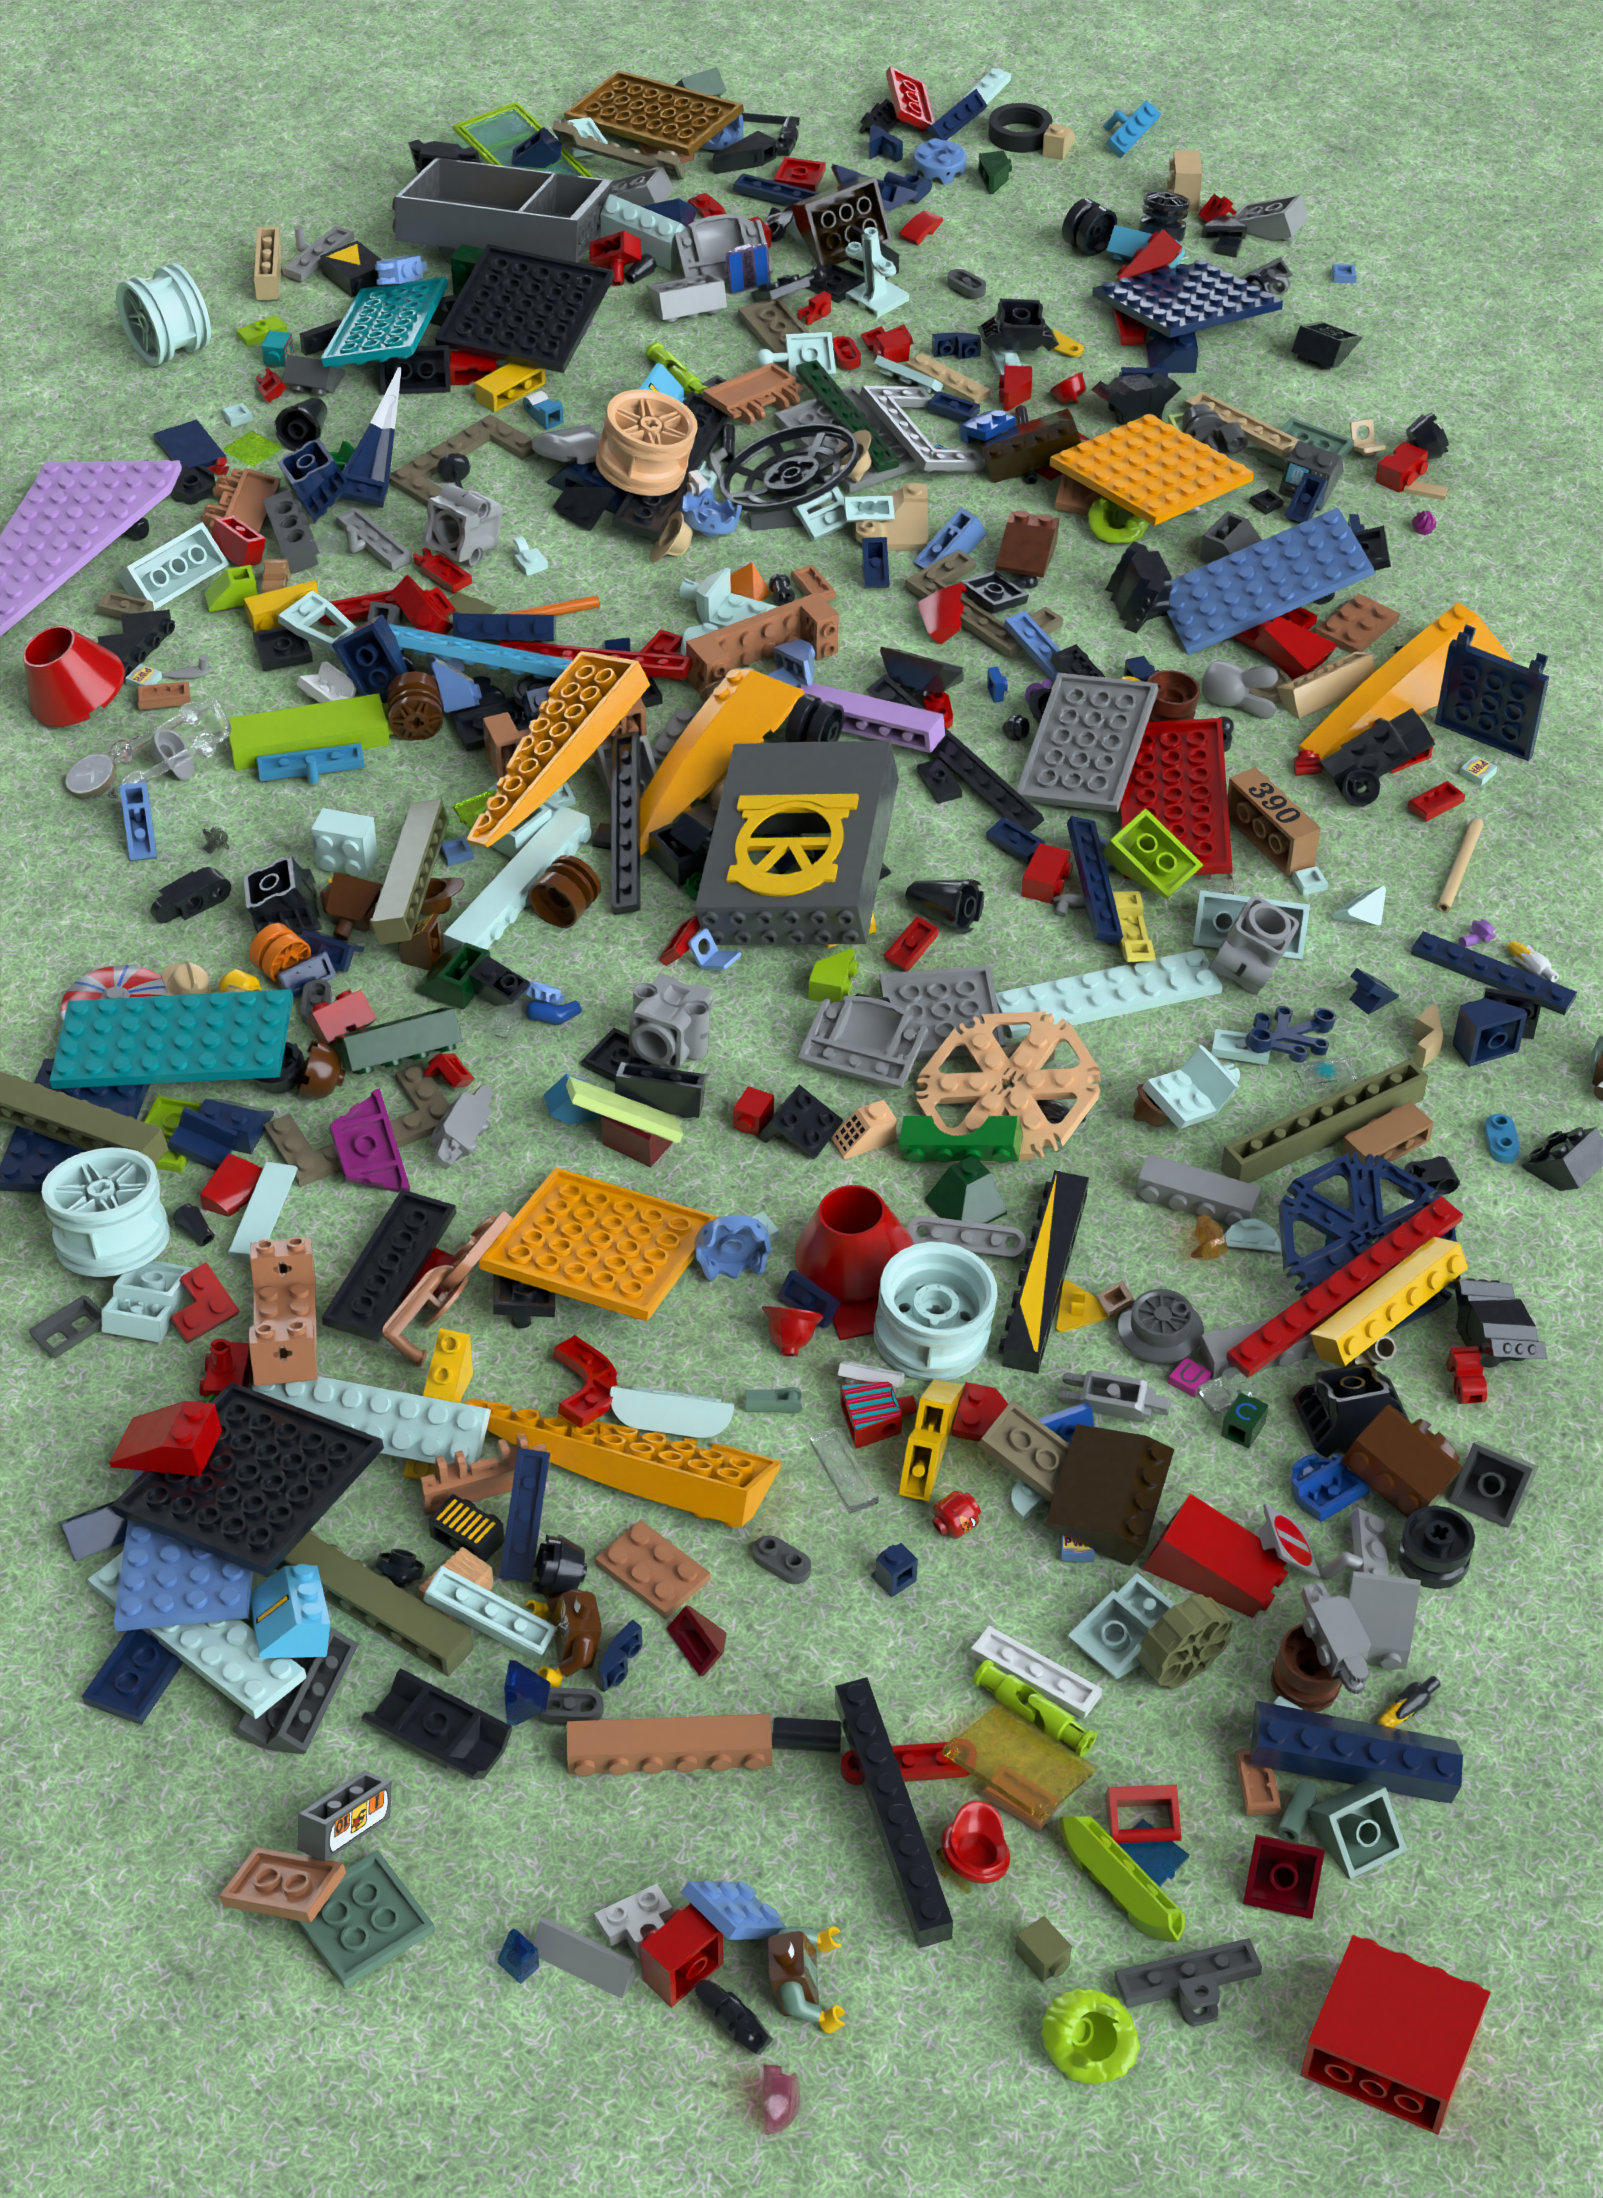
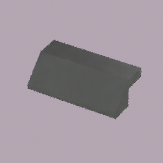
(296, 1716)

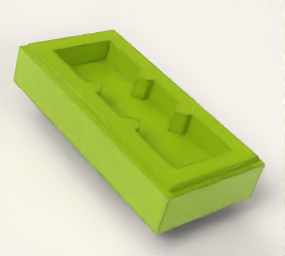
(258, 331)

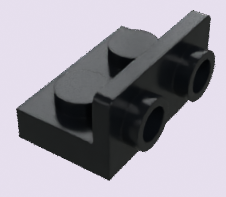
(882, 116)
(1075, 661)

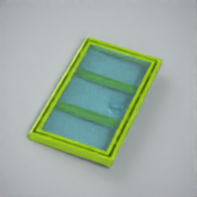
(503, 130)

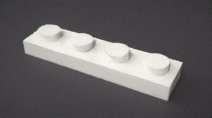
(1037, 1672)

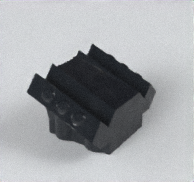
(426, 152)
(1018, 326)
(1137, 395)
(1140, 586)
(282, 895)
(1496, 1322)
(1344, 1405)

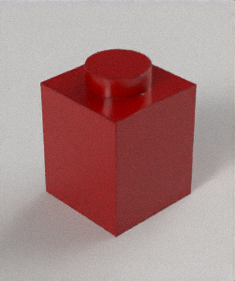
(892, 346)
(753, 1111)

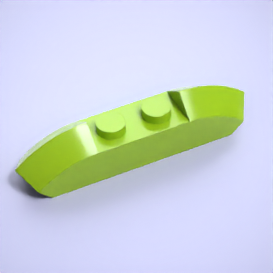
(1131, 1887)

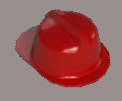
(1070, 389)

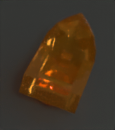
(1211, 1239)

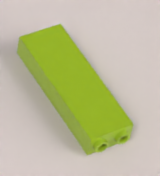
(309, 728)

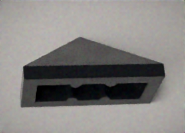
(1224, 226)

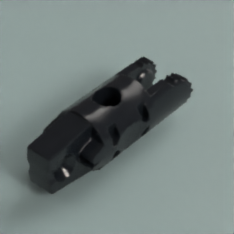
(787, 137)
(734, 2016)

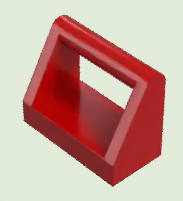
(1143, 1796)

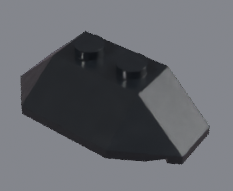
(920, 672)

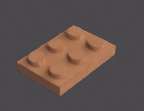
(1358, 624)
(652, 1569)
(283, 1884)

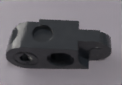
(191, 895)

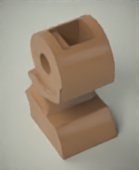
(275, 574)

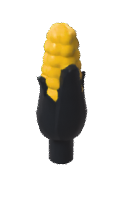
(1409, 1702)

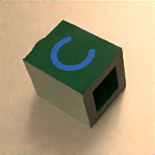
(1244, 1420)

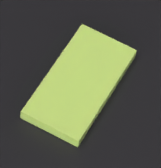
(624, 1110)

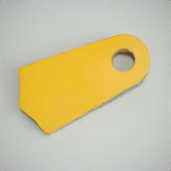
(1067, 345)

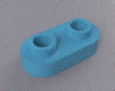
(1501, 1138)

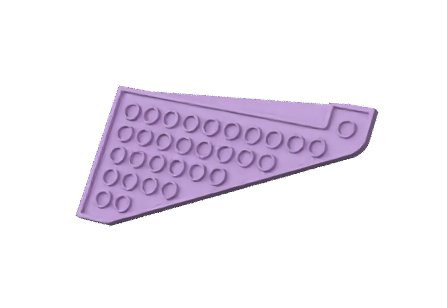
(69, 520)

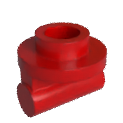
(1307, 763)

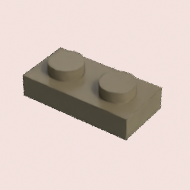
(117, 604)

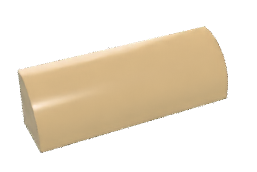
(1326, 684)

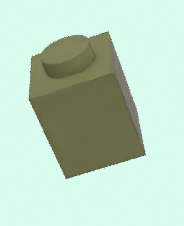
(1043, 1949)

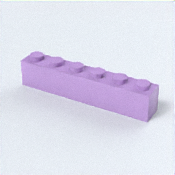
(884, 719)

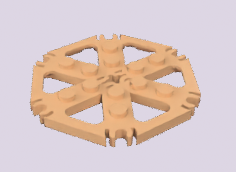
(1022, 1070)

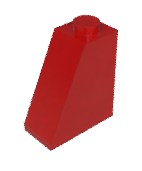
(1293, 647)

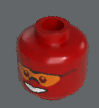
(956, 1514)

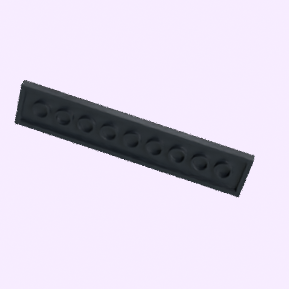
(649, 514)

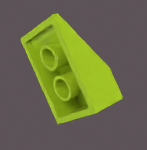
(1151, 855)

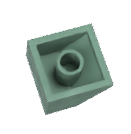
(1359, 1828)

